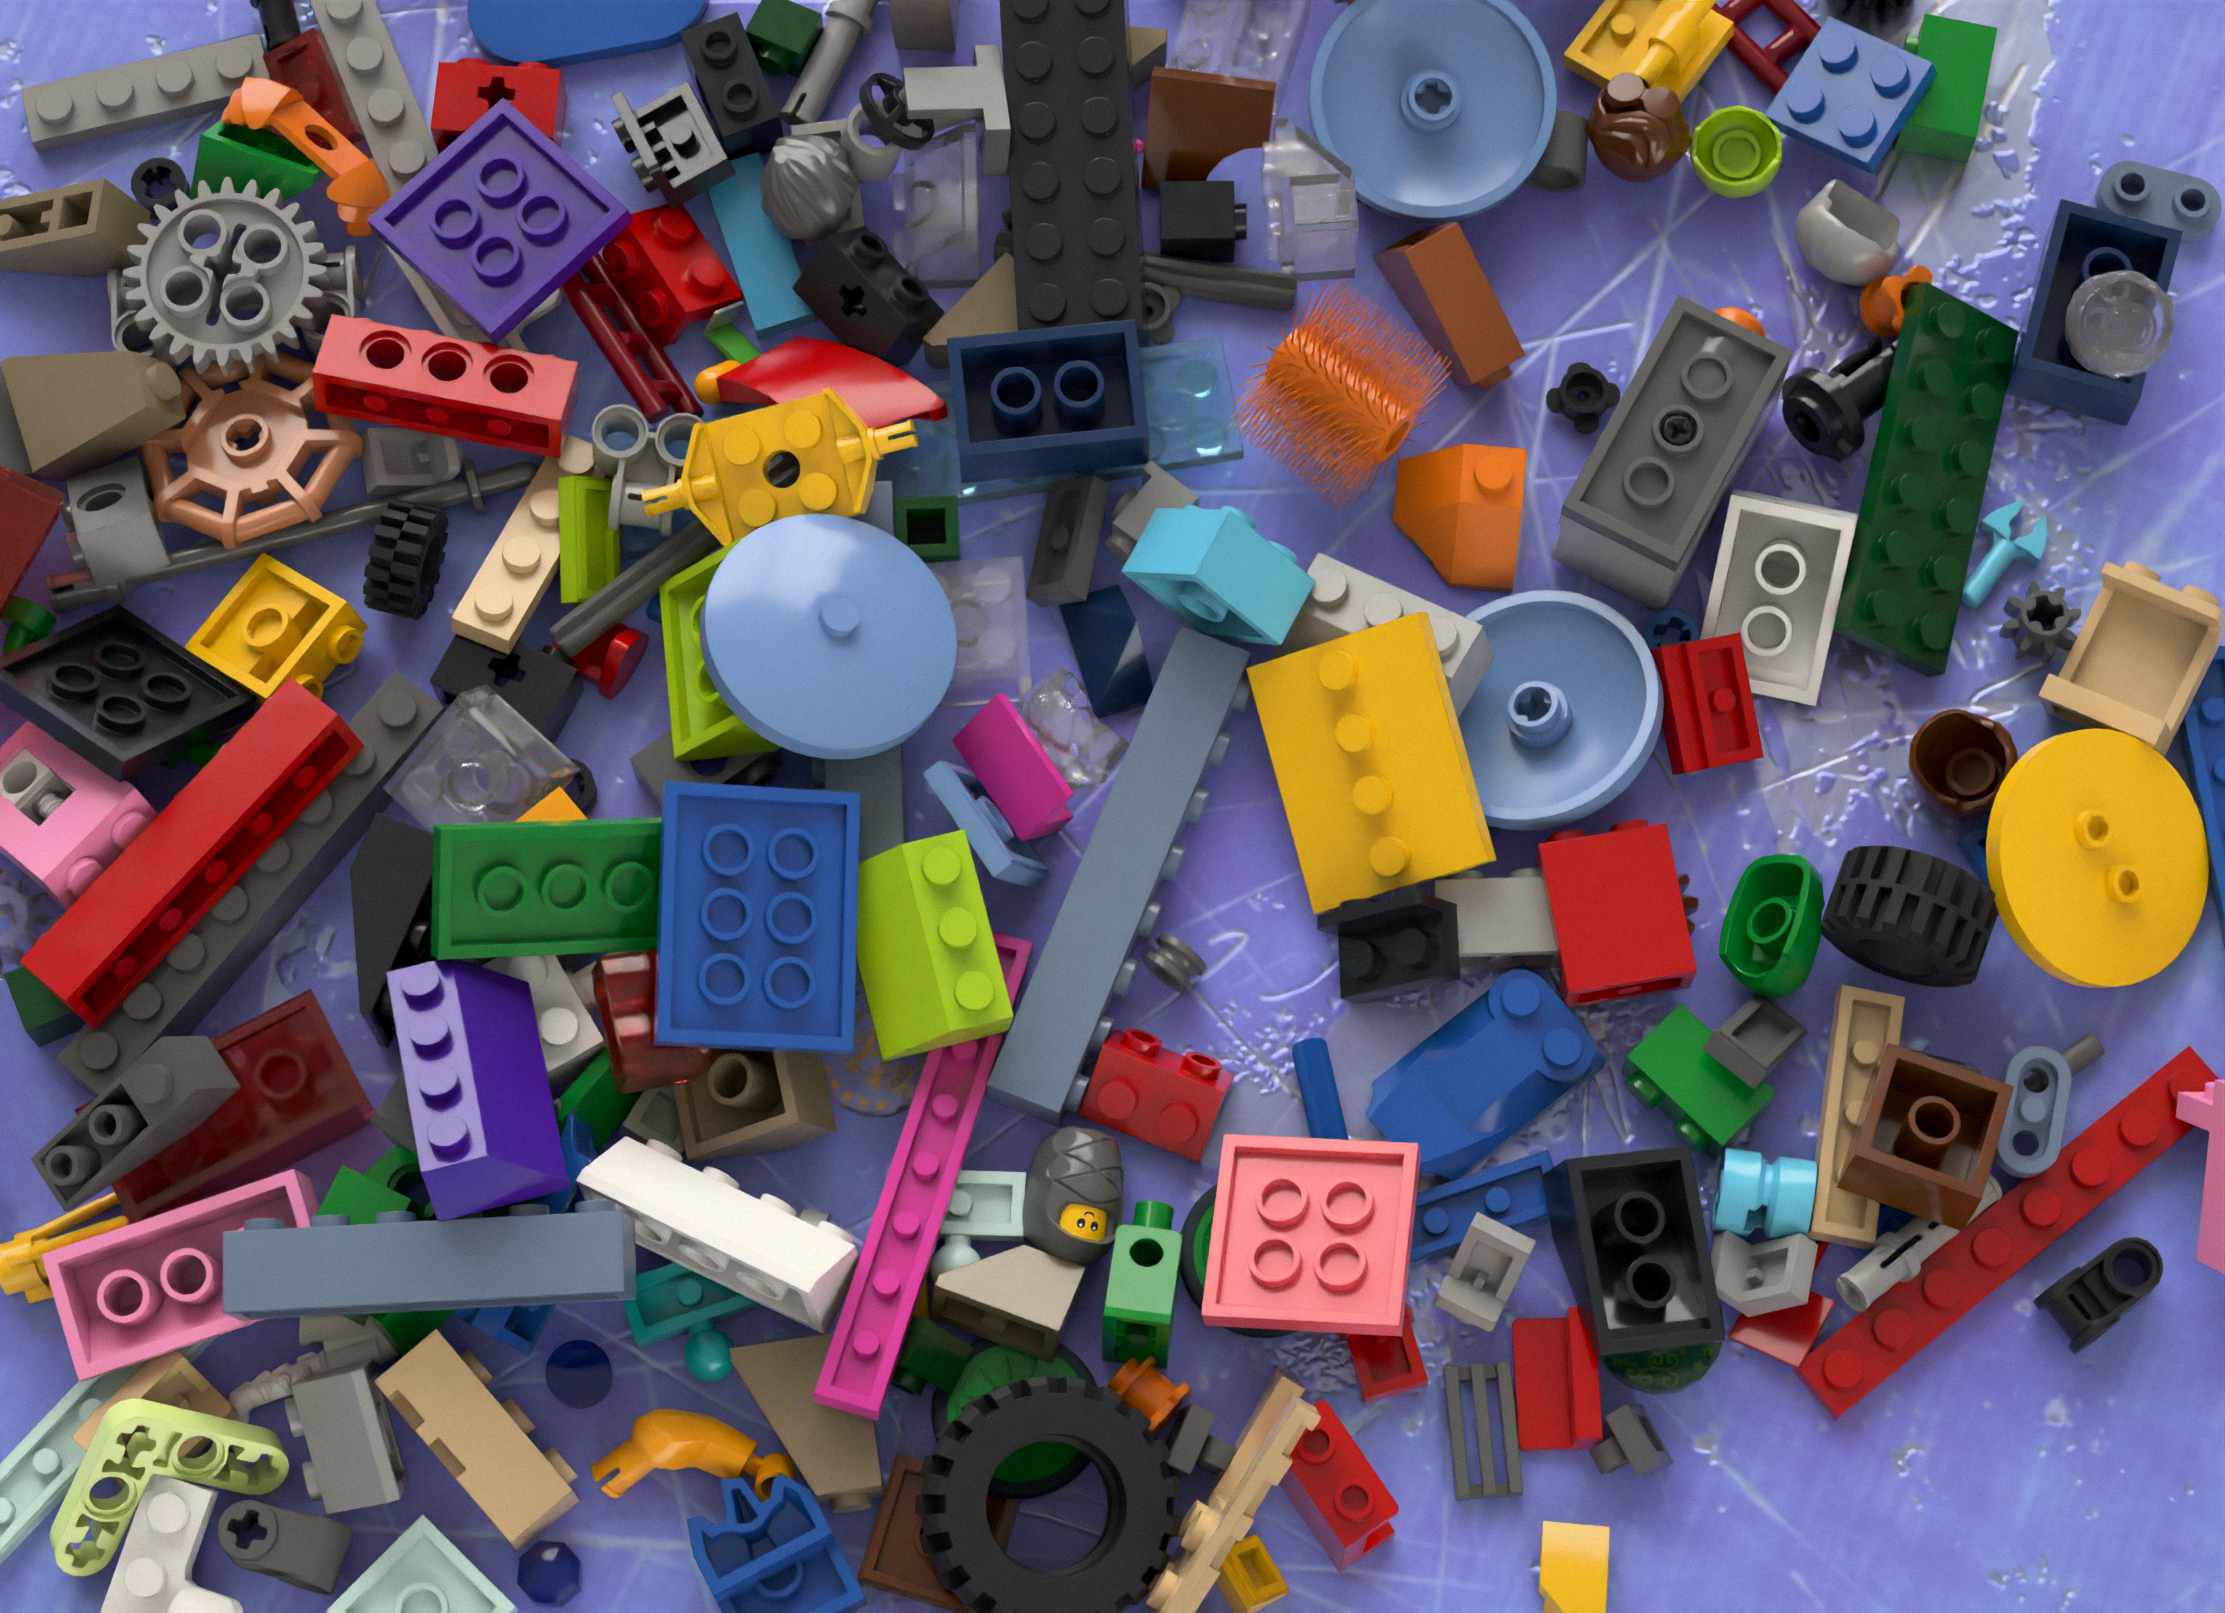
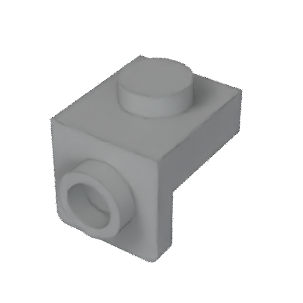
(407, 459)
(1484, 1272)
(1764, 1274)

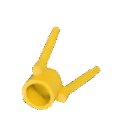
(22, 1258)

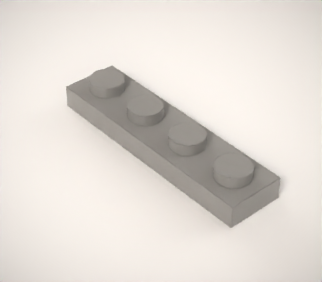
(377, 88)
(141, 92)

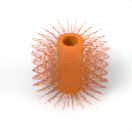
(1340, 394)

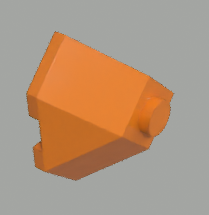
(1464, 512)

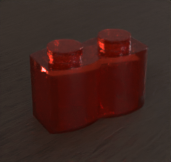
(626, 1010)

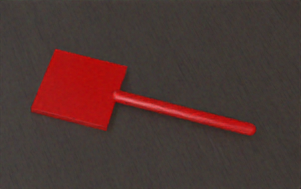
(1786, 1332)

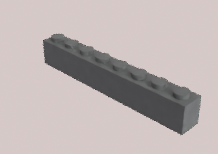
(263, 899)

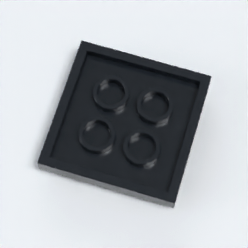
(121, 693)

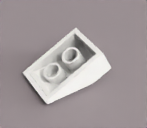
(1780, 589)

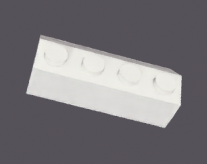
(725, 1233)

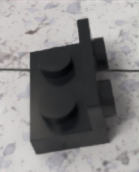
(1394, 943)

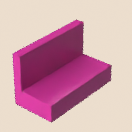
(1015, 770)

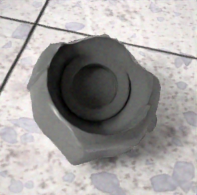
(807, 187)

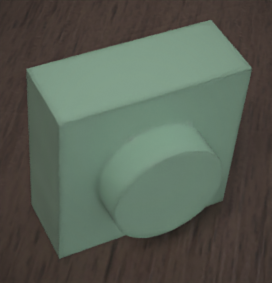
(655, 1118)

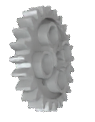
(172, 266)

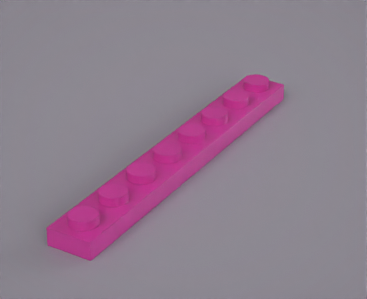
(912, 1211)

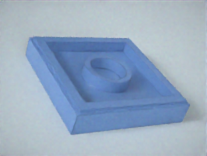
(985, 826)

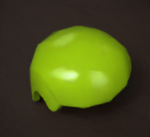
(1736, 152)

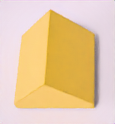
(1250, 1577)

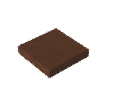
(894, 1551)

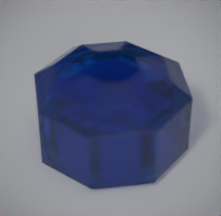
(550, 1574)

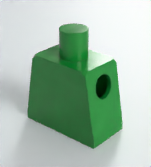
(1143, 1287)

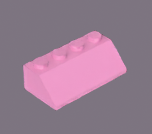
(162, 1277)

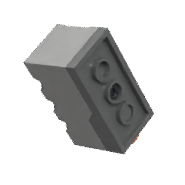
(1671, 451)

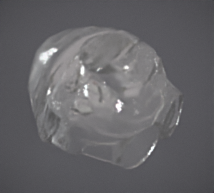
(1070, 731)

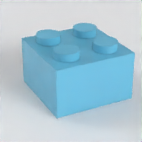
(1219, 574)

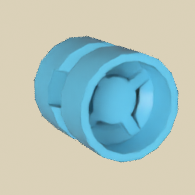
(1763, 1194)

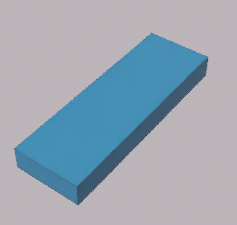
(757, 251)

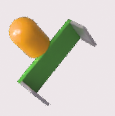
(731, 344)

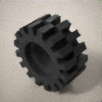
(405, 559)

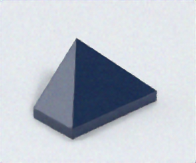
(1108, 651)

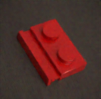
(1707, 704)

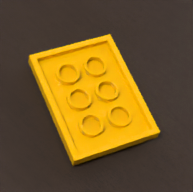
(1371, 763)

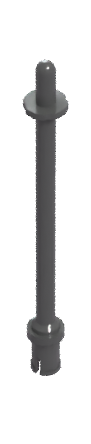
(339, 521)

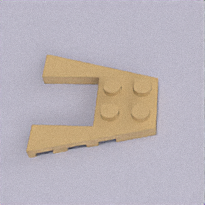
(1234, 1497)

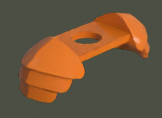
(357, 180)

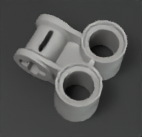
(640, 467)

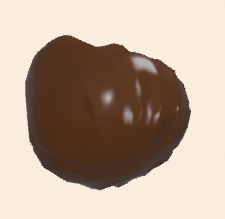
(1960, 763)

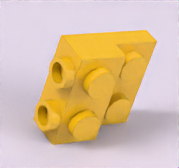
(278, 629)

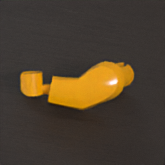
(686, 1440)

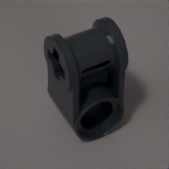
(2092, 1298)

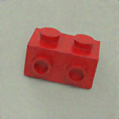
(669, 271)
(1156, 1093)

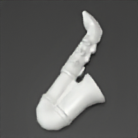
(343, 1343)

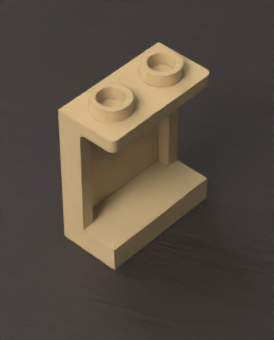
(2137, 657)

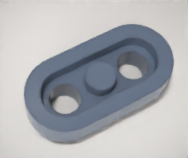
(2160, 198)
(2034, 1114)

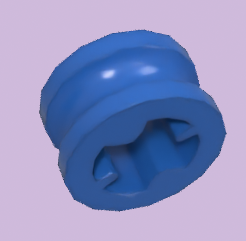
(1670, 617)

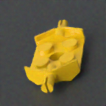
(729, 463)

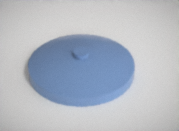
(1433, 103)
(828, 636)
(1560, 709)

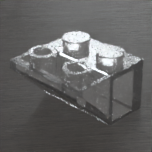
(1241, 39)
(1308, 206)

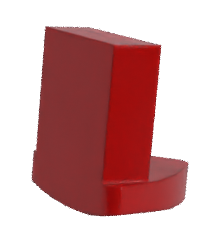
(611, 658)
(1386, 1363)

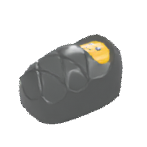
(1074, 1195)

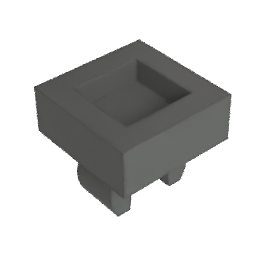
(1634, 1444)
(1193, 1446)

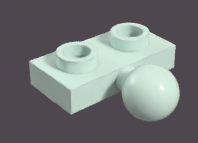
(981, 1208)

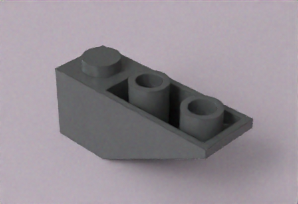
(136, 1117)

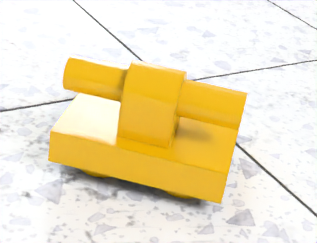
(1656, 39)

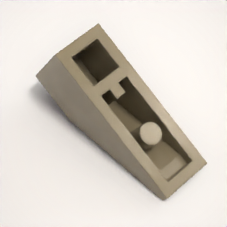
(70, 230)

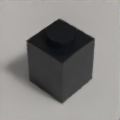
(1201, 220)

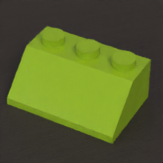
(699, 716)
(928, 948)

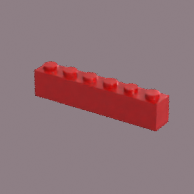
(192, 853)

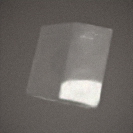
(941, 210)

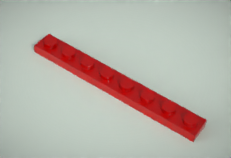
(2003, 1239)

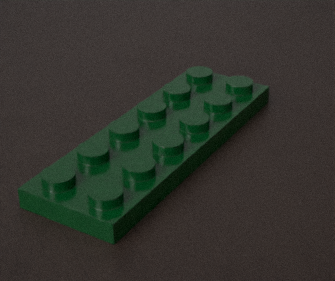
(1926, 480)

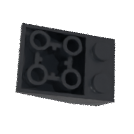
(390, 913)

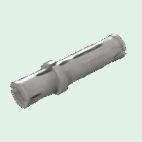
(845, 25)
(1869, 1279)

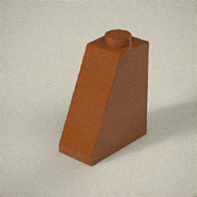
(1452, 303)

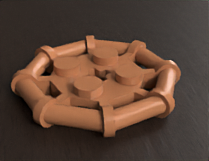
(255, 473)

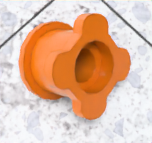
(1885, 301)
(1150, 1392)

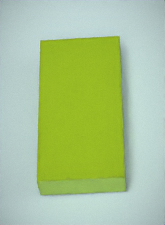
(586, 545)

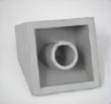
(348, 1438)

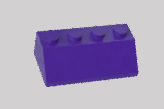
(476, 1087)

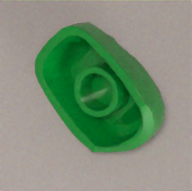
(1774, 925)

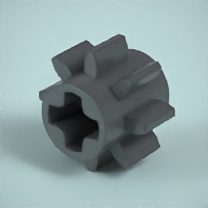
(2050, 610)

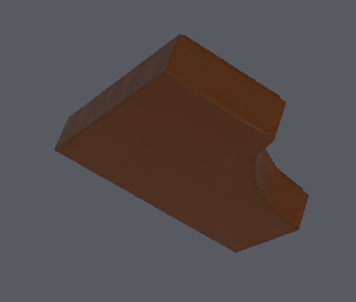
(1200, 121)

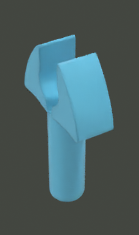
(2003, 552)

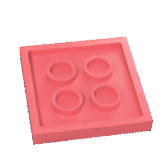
(1311, 1235)

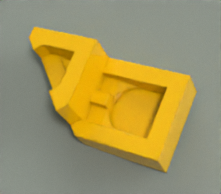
(1573, 1567)

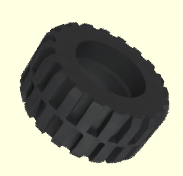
(1065, 1413)

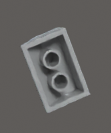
(1352, 601)

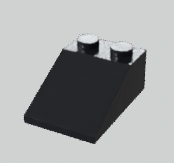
(1635, 1249)

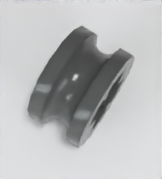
(1174, 963)

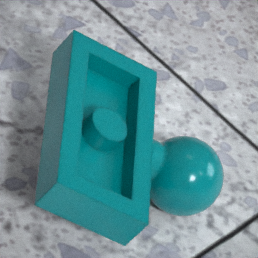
(682, 1301)

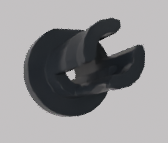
(1830, 407)

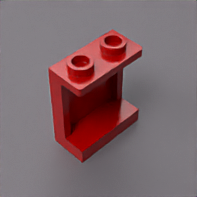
(1616, 913)
(1338, 1492)

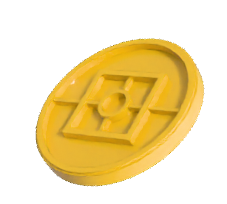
(2097, 858)

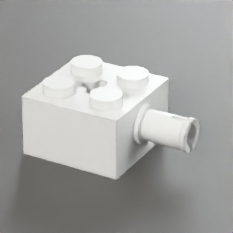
(562, 1012)

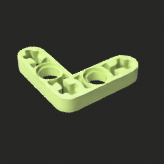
(157, 1454)

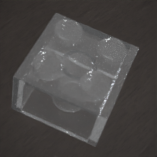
(990, 629)
(479, 765)

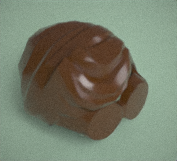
(1634, 141)

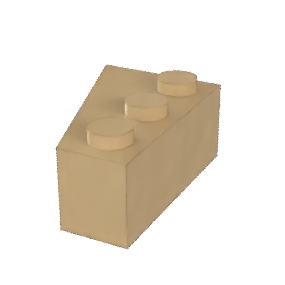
(480, 1439)

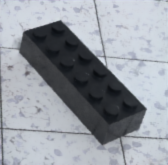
(1073, 163)

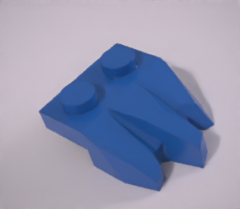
(773, 1553)

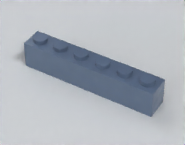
(429, 1263)

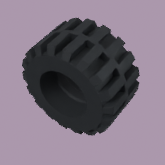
(1910, 916)

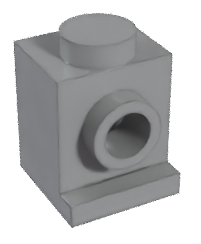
(1137, 507)

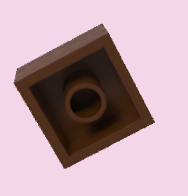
(1925, 1137)

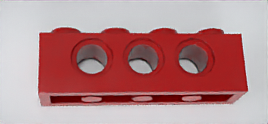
(445, 385)

